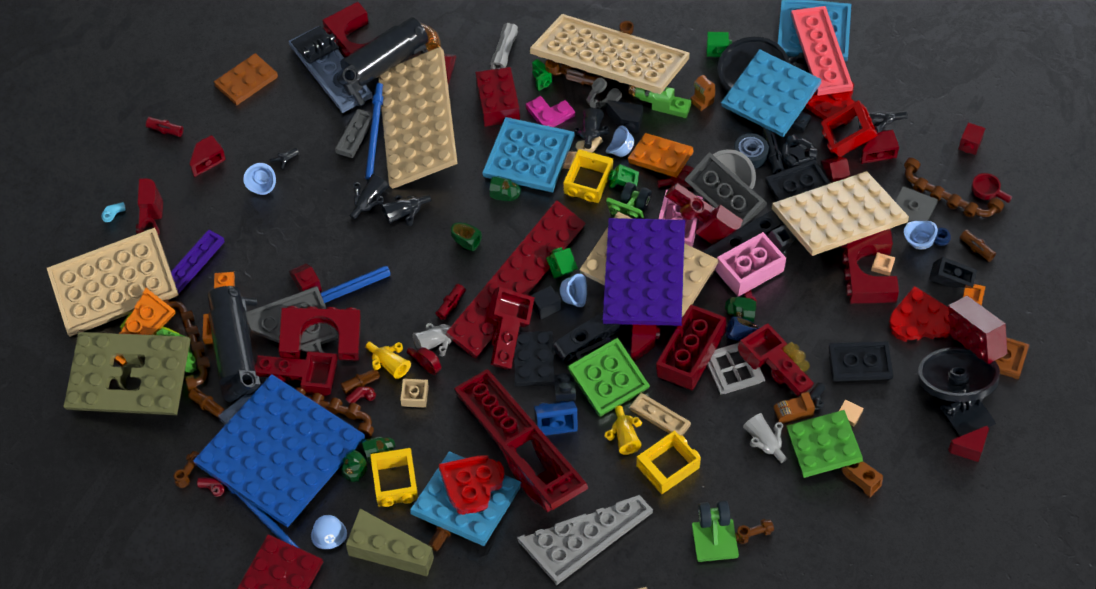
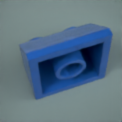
(556, 417)

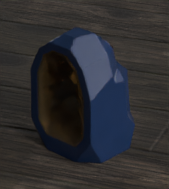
(739, 328)

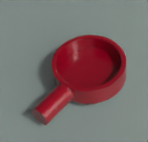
(680, 179)
(988, 186)
(426, 359)

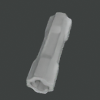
(507, 37)

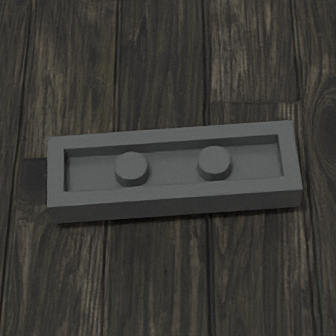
(354, 133)

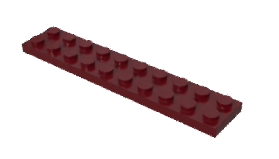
(519, 273)

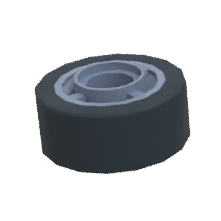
(753, 147)

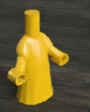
(390, 361)
(626, 434)

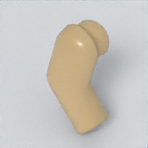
(595, 143)

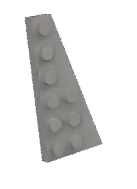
(579, 539)

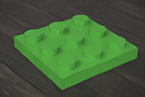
(608, 377)
(824, 443)

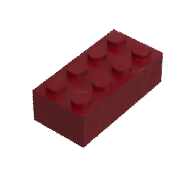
(691, 347)

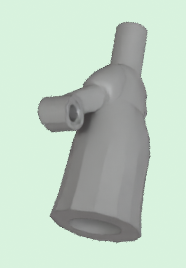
(433, 337)
(764, 437)

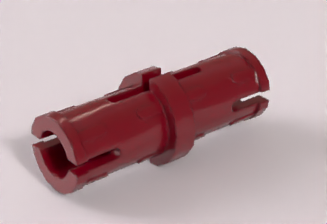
(174, 129)
(450, 302)

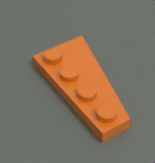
(147, 318)

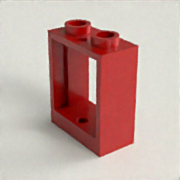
(856, 139)

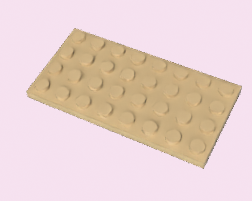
(610, 53)
(417, 118)

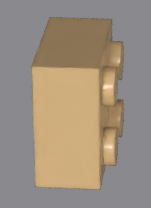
(414, 393)

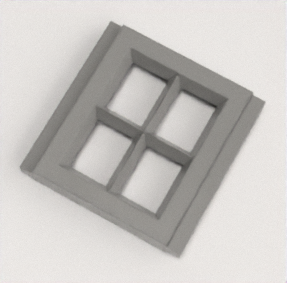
(717, 373)

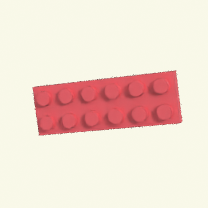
(821, 49)

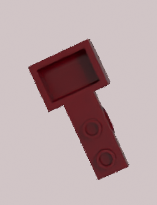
(150, 205)
(713, 222)
(512, 311)
(766, 347)
(314, 372)

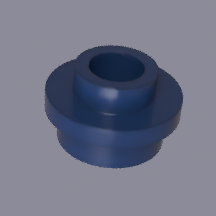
(944, 233)

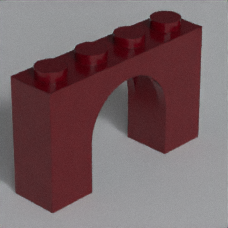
(343, 24)
(864, 287)
(296, 320)

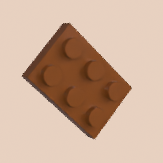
(245, 79)

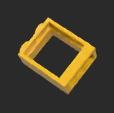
(593, 162)
(390, 460)
(653, 474)

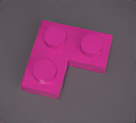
(550, 116)

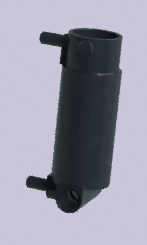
(380, 56)
(232, 342)

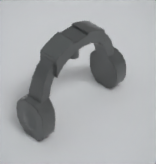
(597, 87)

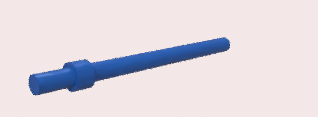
(377, 102)
(267, 521)

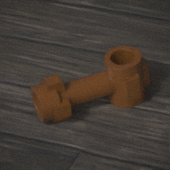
(181, 476)
(743, 532)

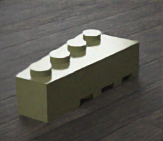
(387, 545)

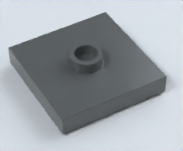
(916, 205)

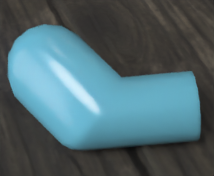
(111, 211)

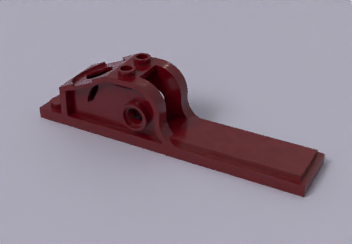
(512, 428)

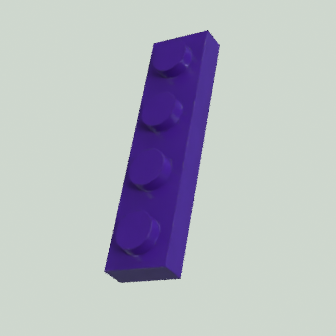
(196, 259)

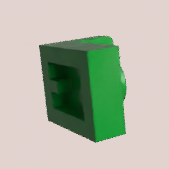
(542, 77)
(623, 175)

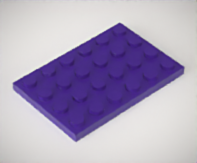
(644, 272)

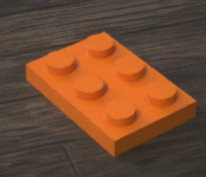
(660, 155)

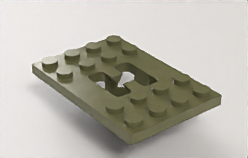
(159, 376)

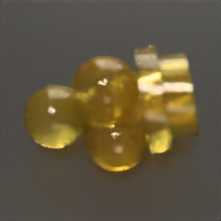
(797, 356)

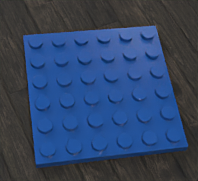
(279, 450)

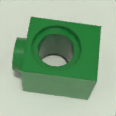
(717, 43)
(561, 262)

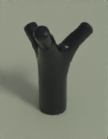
(284, 157)

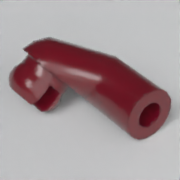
(361, 392)
(213, 484)

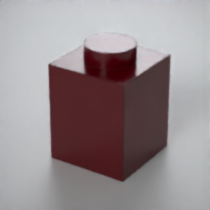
(971, 138)

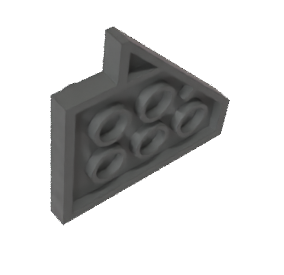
(267, 320)

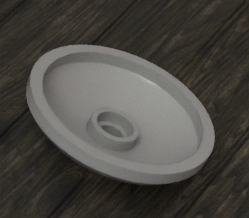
(739, 165)

